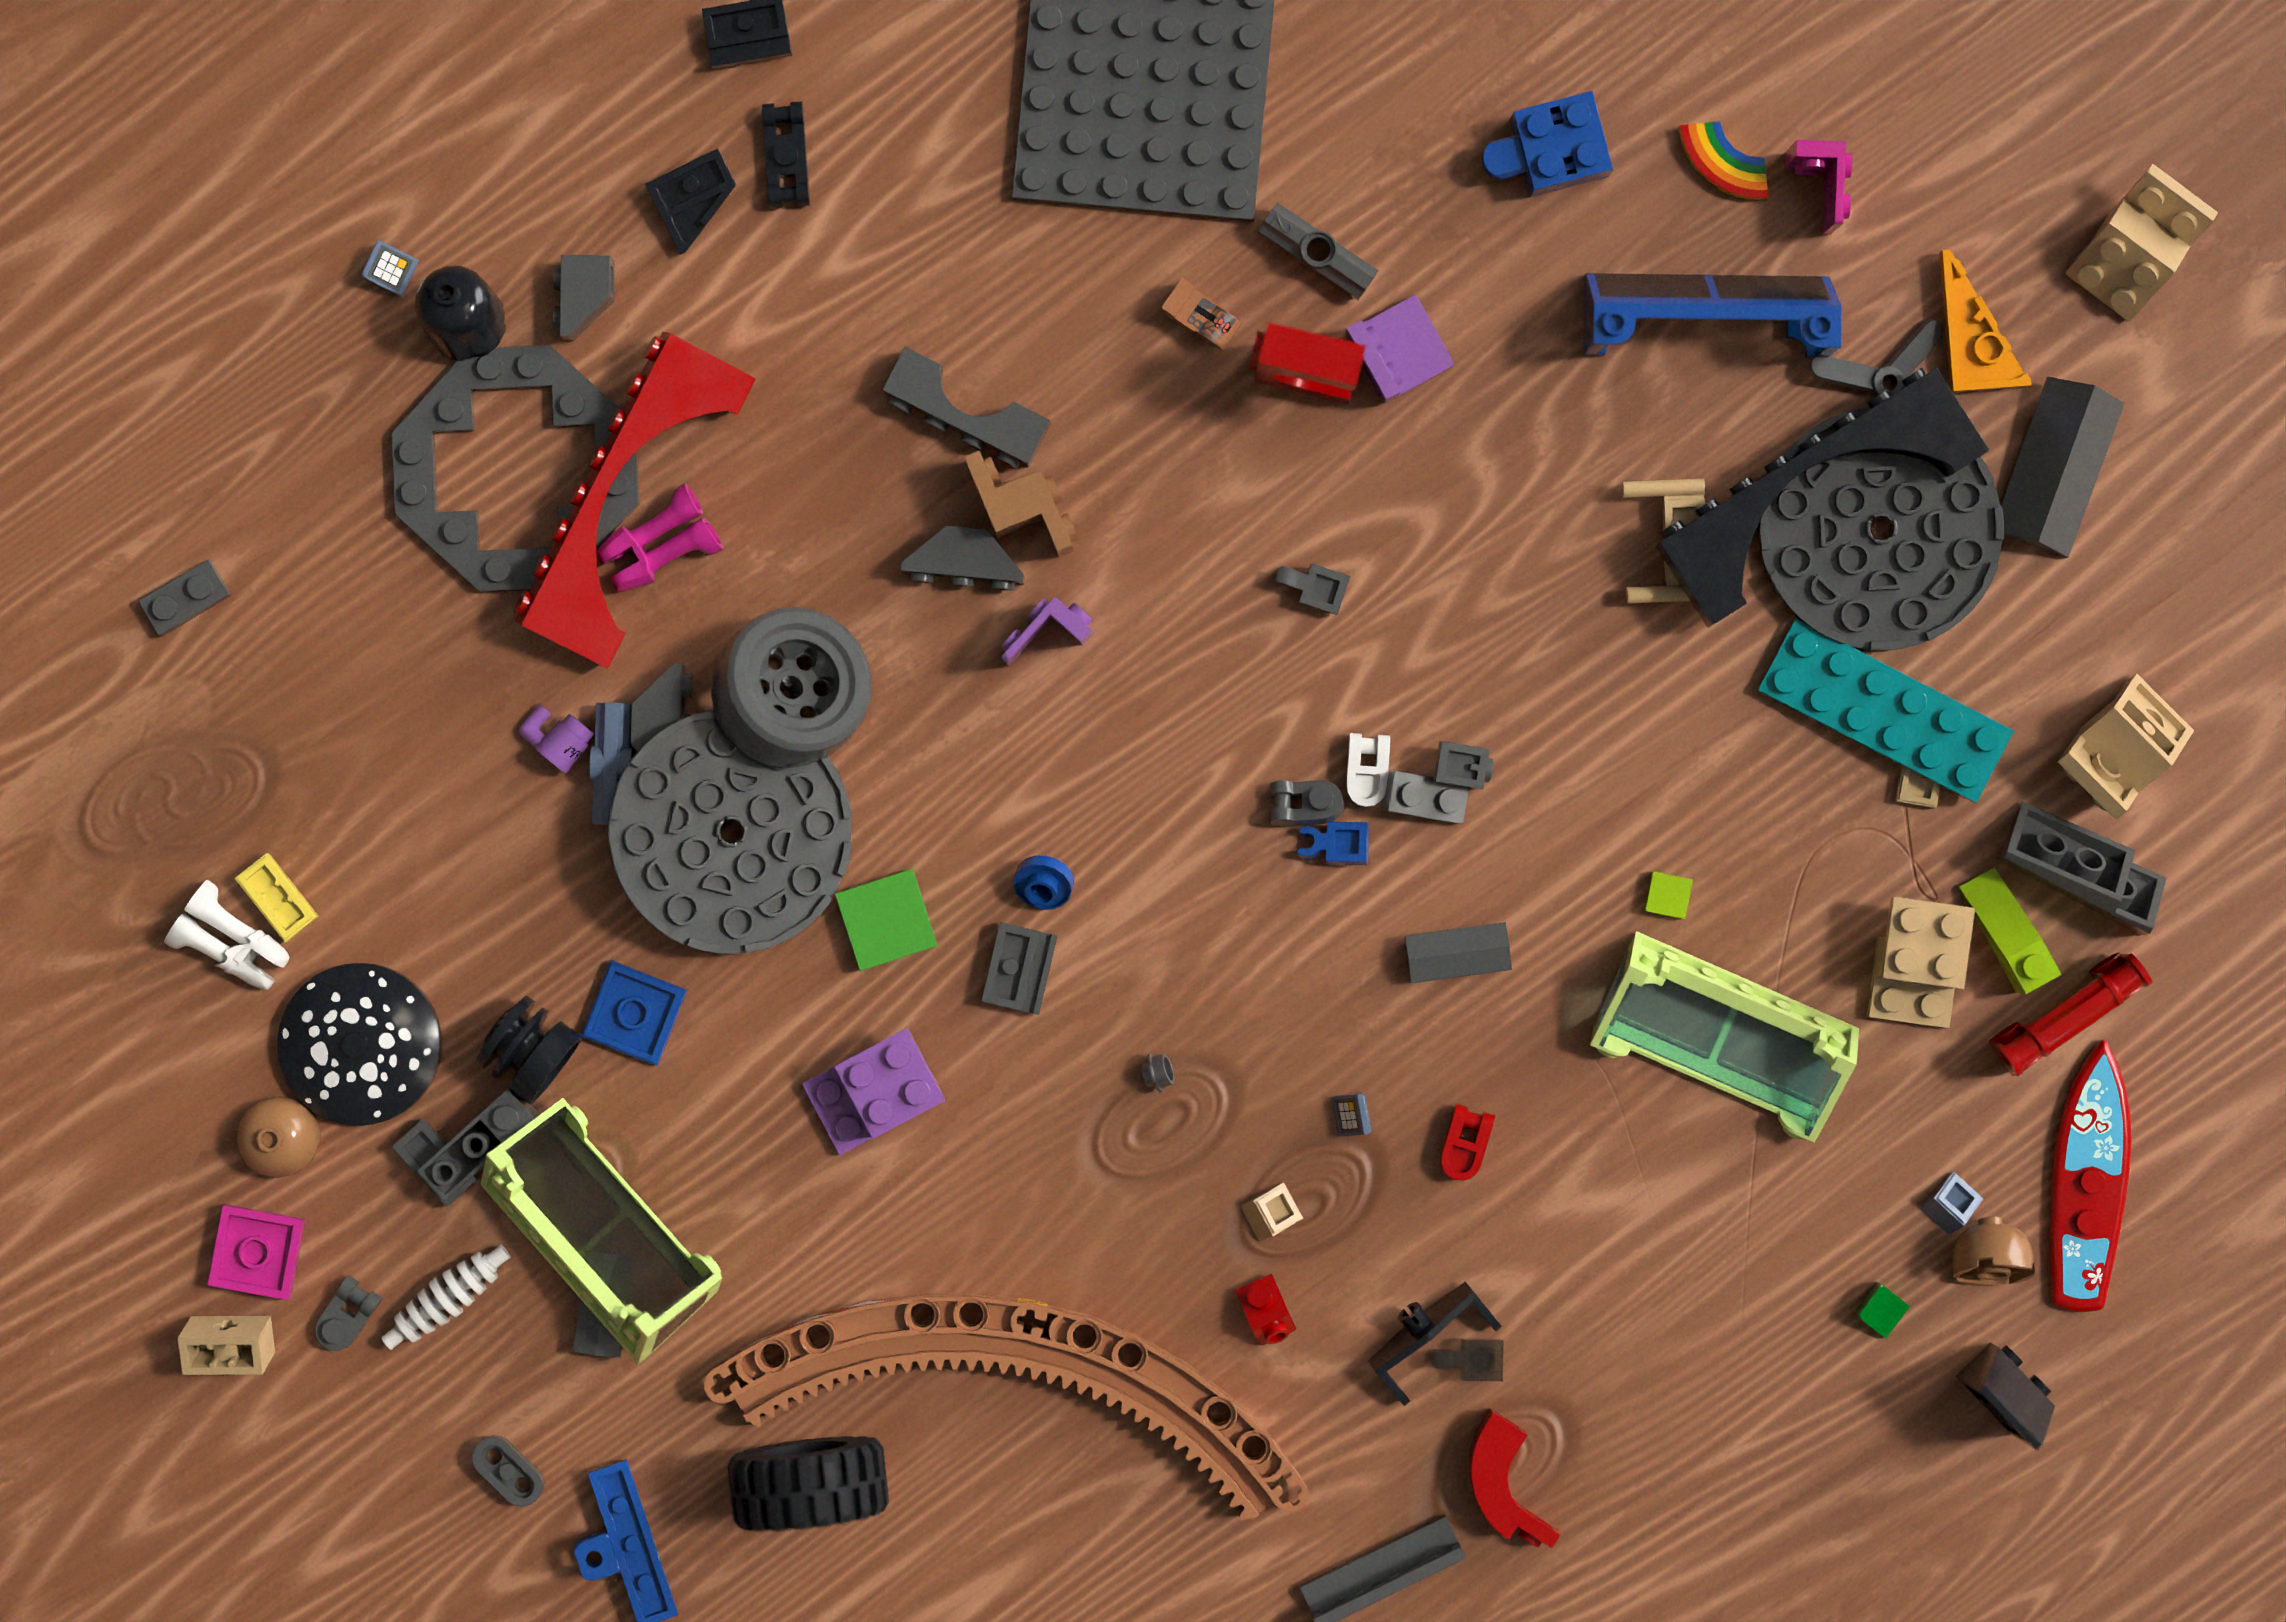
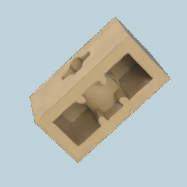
(226, 1345)

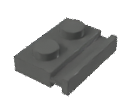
(1019, 968)

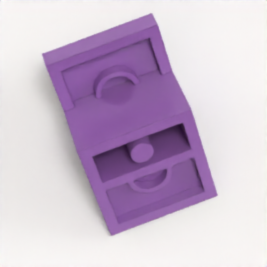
(874, 1091)

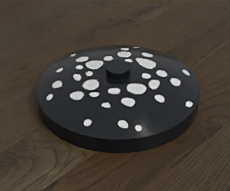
(359, 1044)

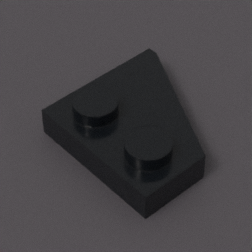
(691, 196)

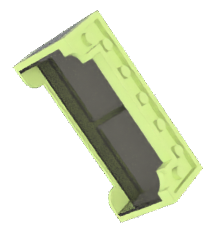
(597, 1231)

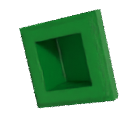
(1881, 1310)

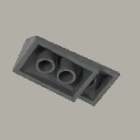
(2058, 464)
(2083, 867)

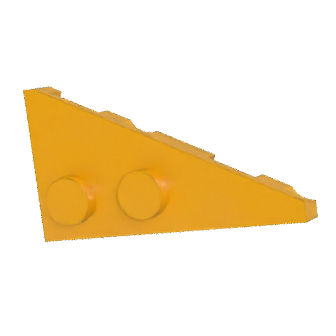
(1975, 348)

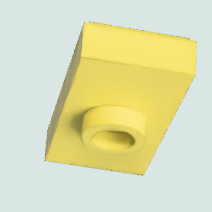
(276, 897)

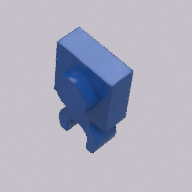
(1343, 843)

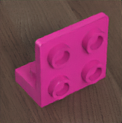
(1812, 156)

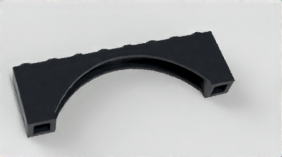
(1916, 422)

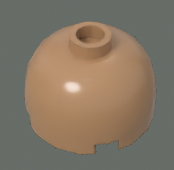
(278, 1137)
(1992, 1253)

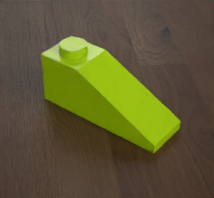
(2009, 932)

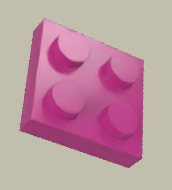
(256, 1252)

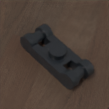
(786, 155)

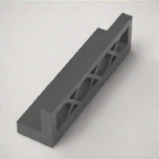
(1382, 1571)

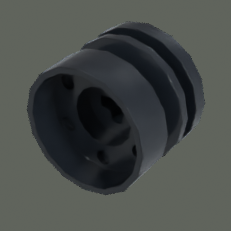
(528, 1049)

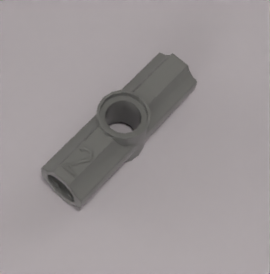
(1294, 237)

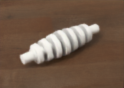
(446, 1297)

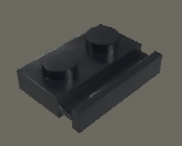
(746, 32)

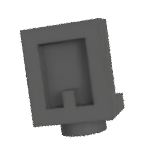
(1462, 765)

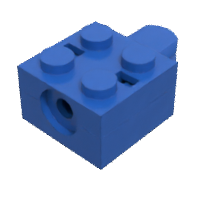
(1551, 143)

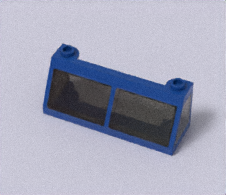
(1805, 303)

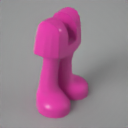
(697, 536)

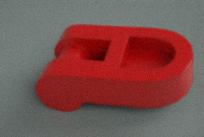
(1460, 1157)

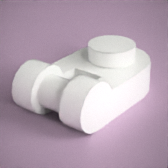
(1367, 784)

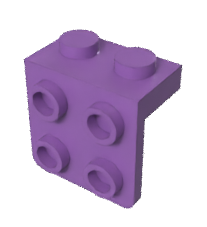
(1070, 618)

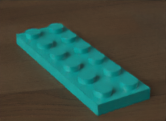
(1886, 711)

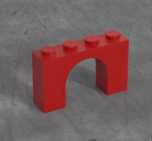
(1306, 362)

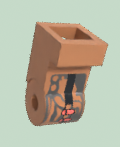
(1200, 315)

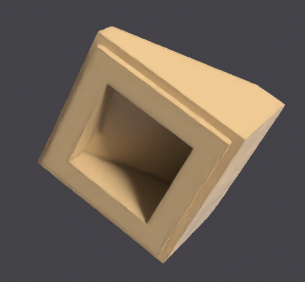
(1271, 1212)

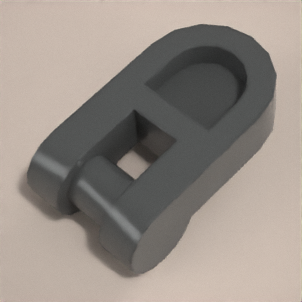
(1320, 802)
(339, 1327)

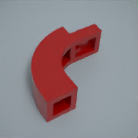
(1489, 1463)

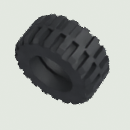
(808, 1483)

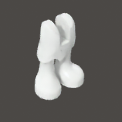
(234, 959)

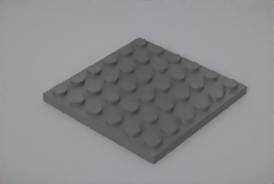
(1144, 105)

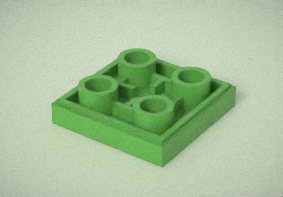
(886, 919)

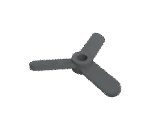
(1870, 378)

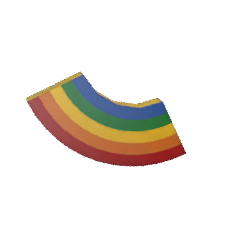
(1722, 163)

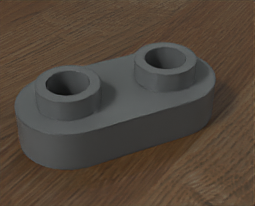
(505, 1474)

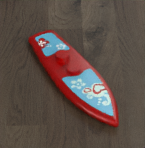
(2089, 1183)

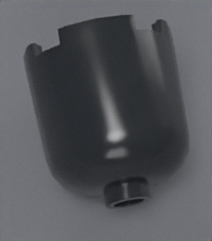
(462, 323)

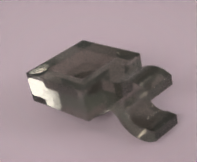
(1477, 1359)

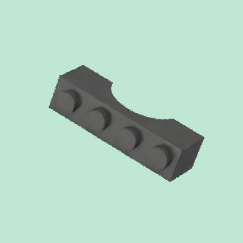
(1012, 432)

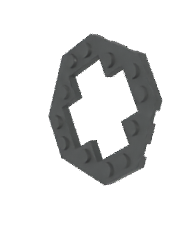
(451, 409)

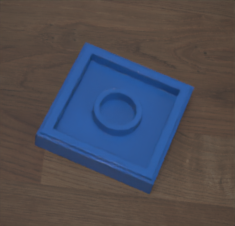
(634, 1012)

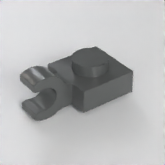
(1319, 587)

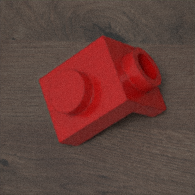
(1266, 1310)

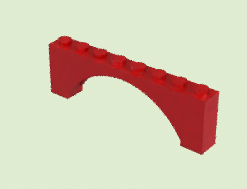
(567, 591)

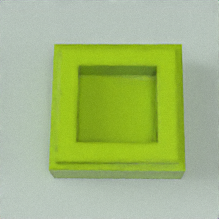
(1668, 895)

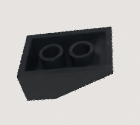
(2009, 1394)

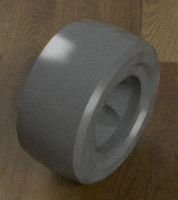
(767, 722)

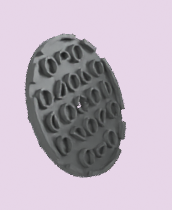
(1892, 589)
(715, 891)

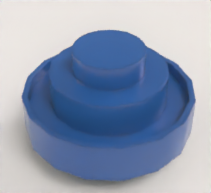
(1043, 882)

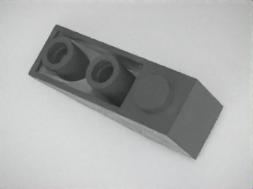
(468, 1149)

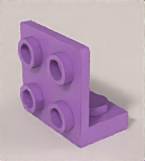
(1400, 349)

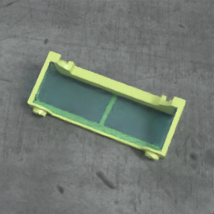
(1727, 1034)

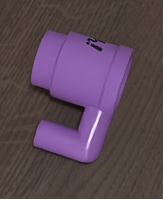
(562, 744)

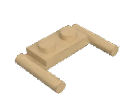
(1679, 503)

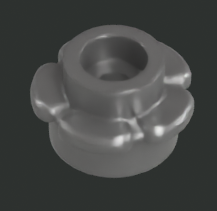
(1158, 1071)

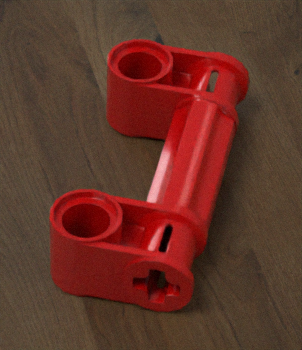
(2113, 982)

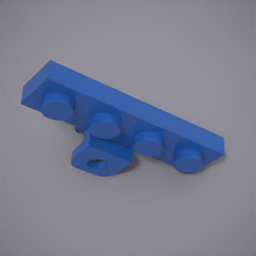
(626, 1545)

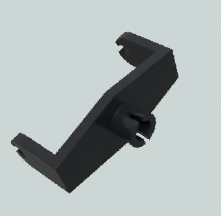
(1423, 1328)

